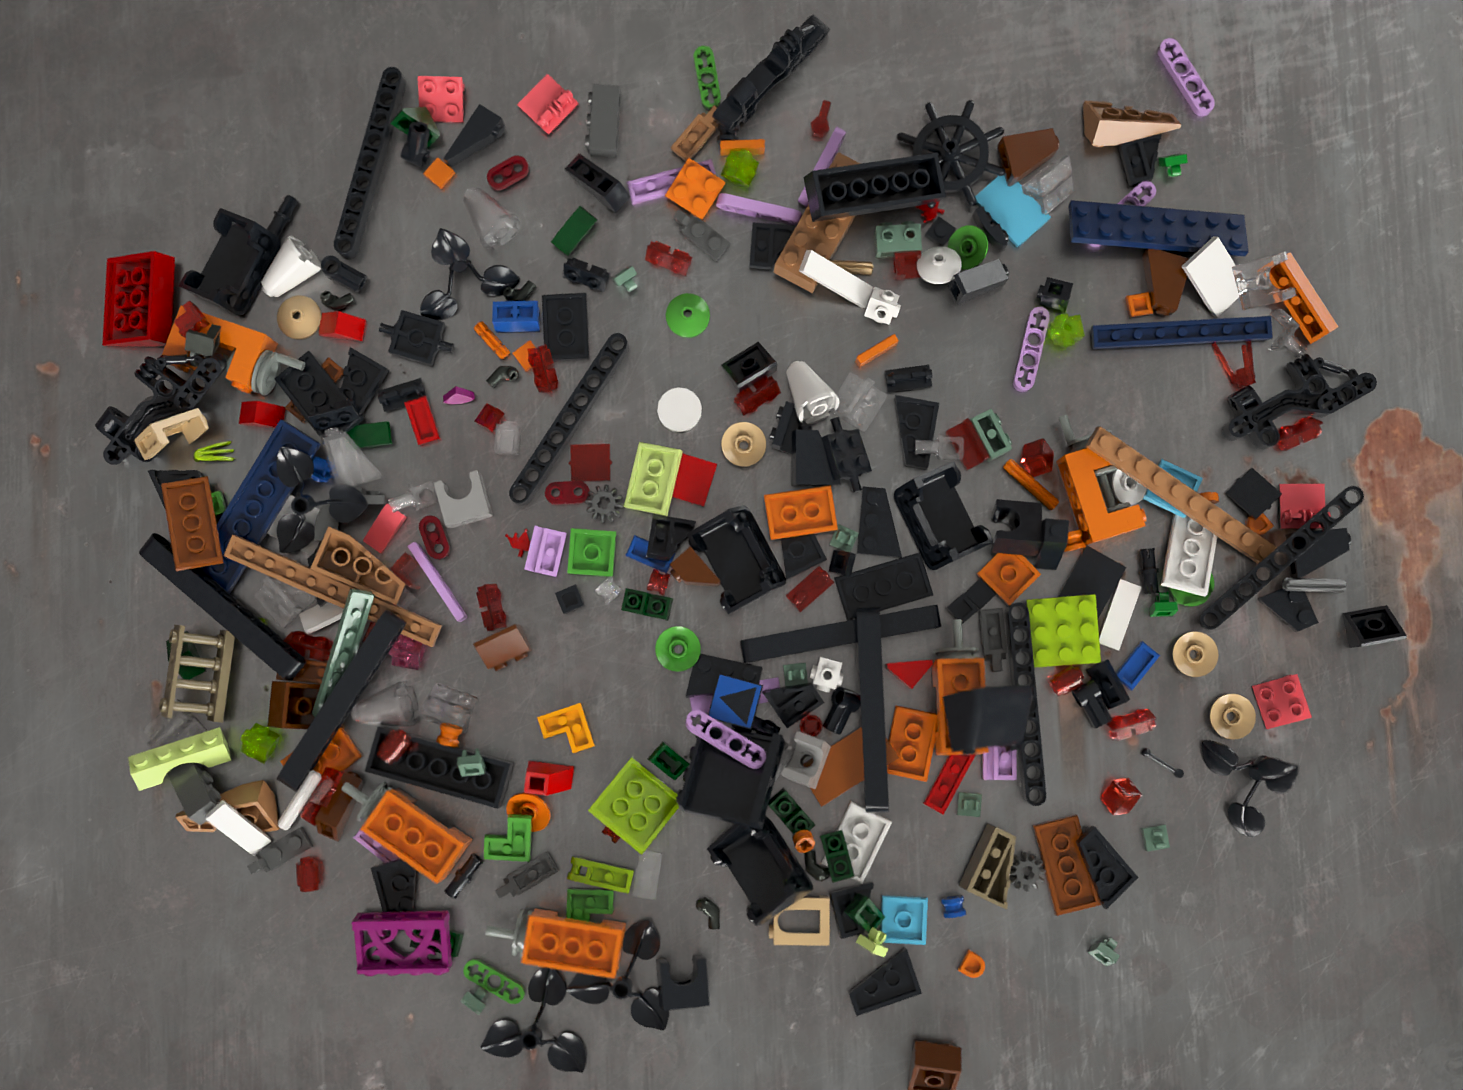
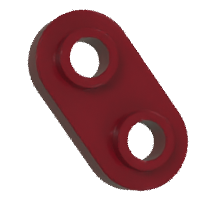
(506, 171)
(567, 494)
(434, 538)

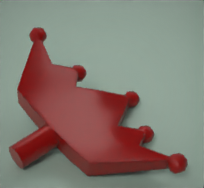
(930, 213)
(521, 543)

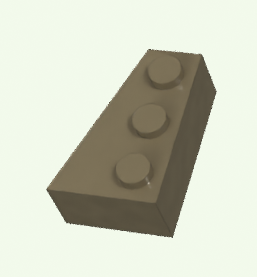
(990, 866)

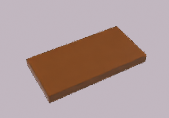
(192, 523)
(844, 767)
(1064, 866)

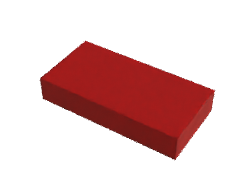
(422, 420)

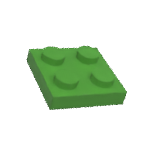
(591, 552)

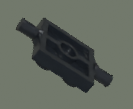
(416, 337)
(846, 454)

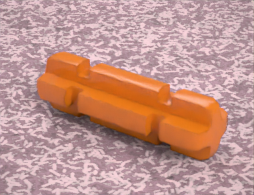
(491, 340)

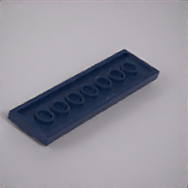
(1155, 227)
(257, 500)

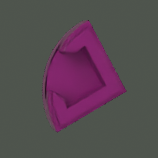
(458, 396)

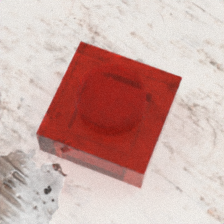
(489, 417)

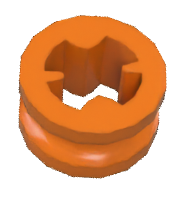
(807, 837)

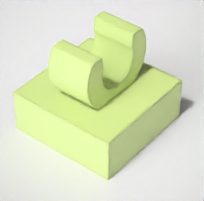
(873, 942)

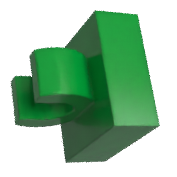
(1173, 163)
(1162, 606)

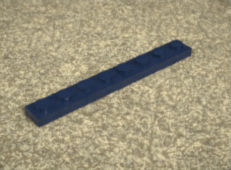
(1181, 332)

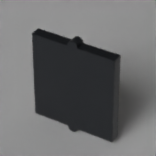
(1253, 493)

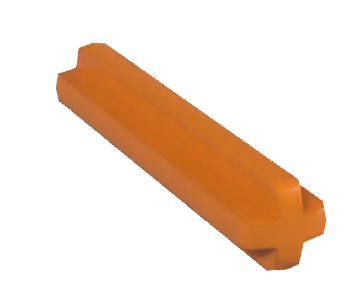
(1031, 484)

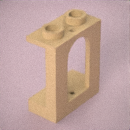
(155, 435)
(819, 903)

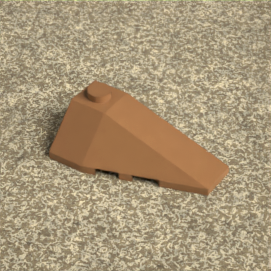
(1116, 126)
(352, 564)
(251, 800)

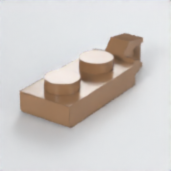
(695, 135)

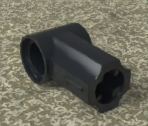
(415, 148)
(344, 274)
(1089, 698)
(844, 703)

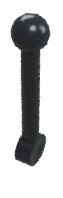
(1177, 772)

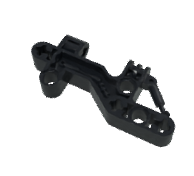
(777, 66)
(163, 403)
(1258, 416)

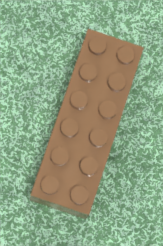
(819, 236)

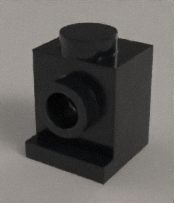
(1055, 294)

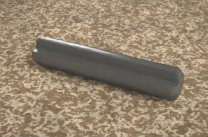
(1314, 585)

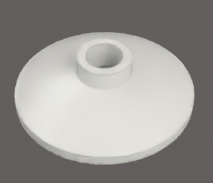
(939, 265)
(1127, 492)

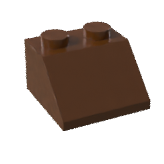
(693, 570)
(503, 647)
(292, 704)
(934, 1066)

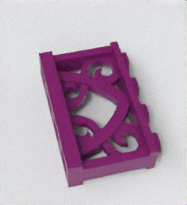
(398, 964)

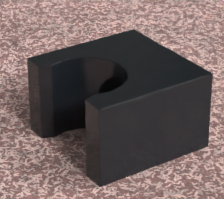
(1026, 524)
(686, 993)

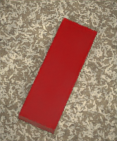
(948, 782)

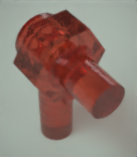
(820, 125)

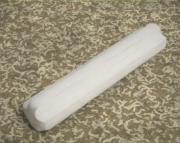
(299, 800)

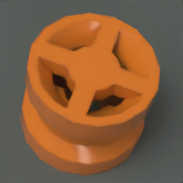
(1075, 541)
(449, 735)

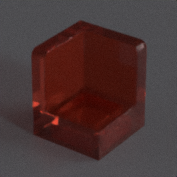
(906, 265)
(191, 320)
(1037, 457)
(1121, 796)

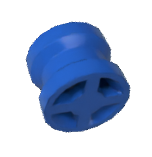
(953, 906)

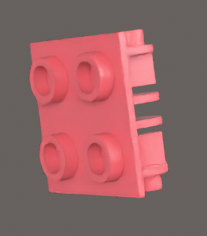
(442, 97)
(548, 104)
(1300, 504)
(1281, 701)

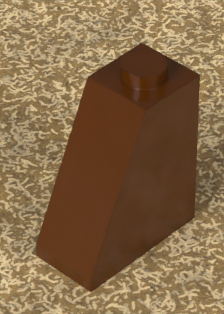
(1026, 152)
(1164, 279)
(333, 819)

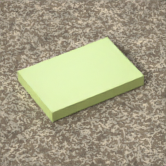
(653, 478)

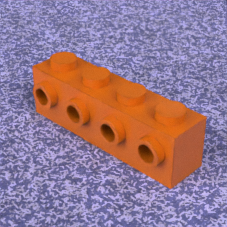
(1305, 307)

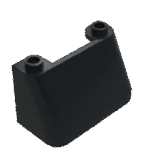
(235, 265)
(939, 517)
(738, 557)
(988, 717)
(762, 869)

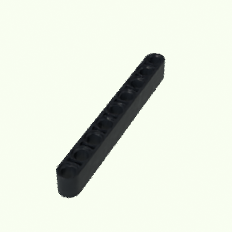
(367, 153)
(569, 408)
(1286, 548)
(225, 609)
(836, 634)
(341, 700)
(872, 710)
(1034, 735)

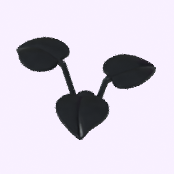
(454, 251)
(345, 501)
(1276, 773)
(639, 941)
(504, 1041)

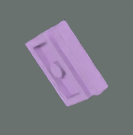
(545, 551)
(999, 764)

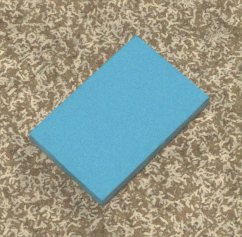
(1012, 209)

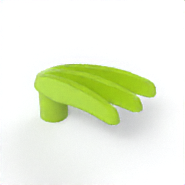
(206, 453)

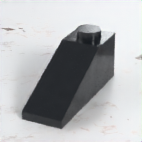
(476, 135)
(598, 182)

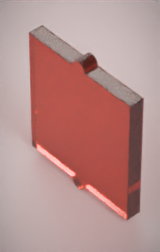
(590, 462)
(326, 786)

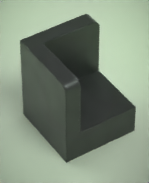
(203, 343)

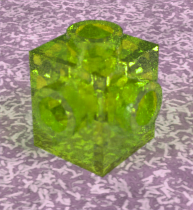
(740, 168)
(1066, 330)
(259, 743)

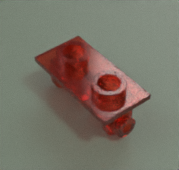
(659, 254)
(544, 378)
(766, 391)
(1307, 429)
(810, 588)
(490, 596)
(318, 646)
(1141, 720)

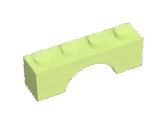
(204, 748)

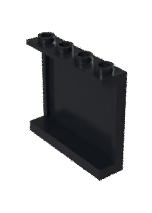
(725, 787)

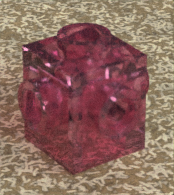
(407, 653)

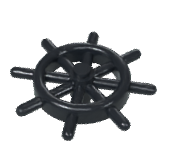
(951, 153)

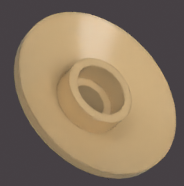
(305, 325)
(746, 433)
(1206, 654)
(1243, 718)

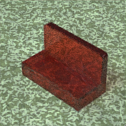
(973, 448)
(404, 567)

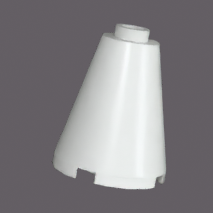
(289, 268)
(810, 393)

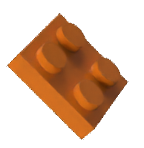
(695, 188)
(1008, 576)

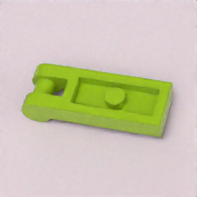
(601, 874)

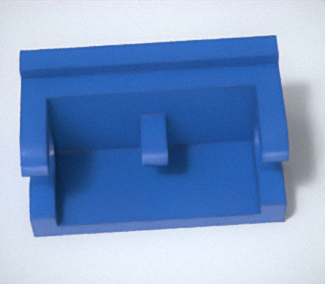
(516, 316)

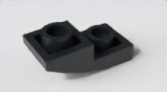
(996, 236)

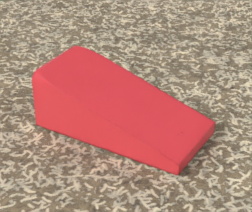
(384, 528)

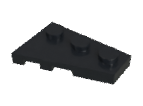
(876, 525)
(801, 554)
(706, 672)
(1105, 866)
(395, 886)

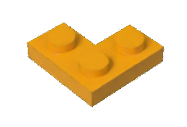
(568, 720)

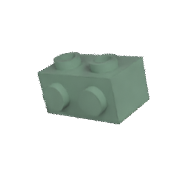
(897, 238)
(991, 434)

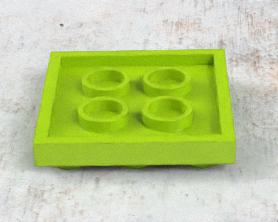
(1064, 630)
(635, 805)

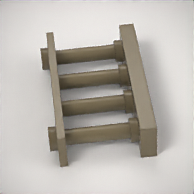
(217, 687)

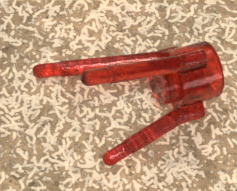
(1244, 376)

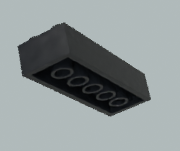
(874, 187)
(436, 769)

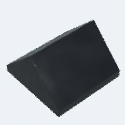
(749, 367)
(1372, 627)

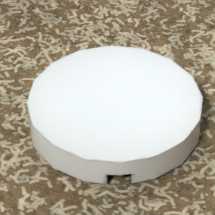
(679, 410)

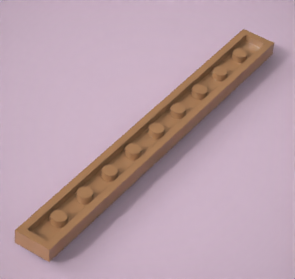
(1179, 495)
(324, 587)

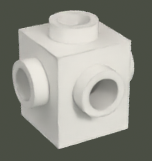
(882, 306)
(830, 666)

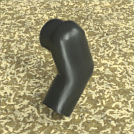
(519, 294)
(334, 302)
(503, 373)
(813, 869)
(711, 910)

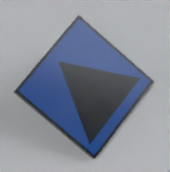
(735, 701)

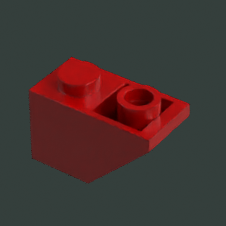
(547, 778)

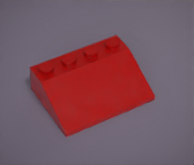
(138, 300)

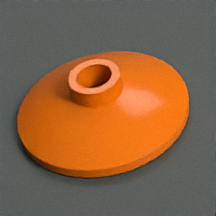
(530, 805)

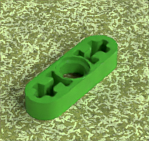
(712, 70)
(494, 990)

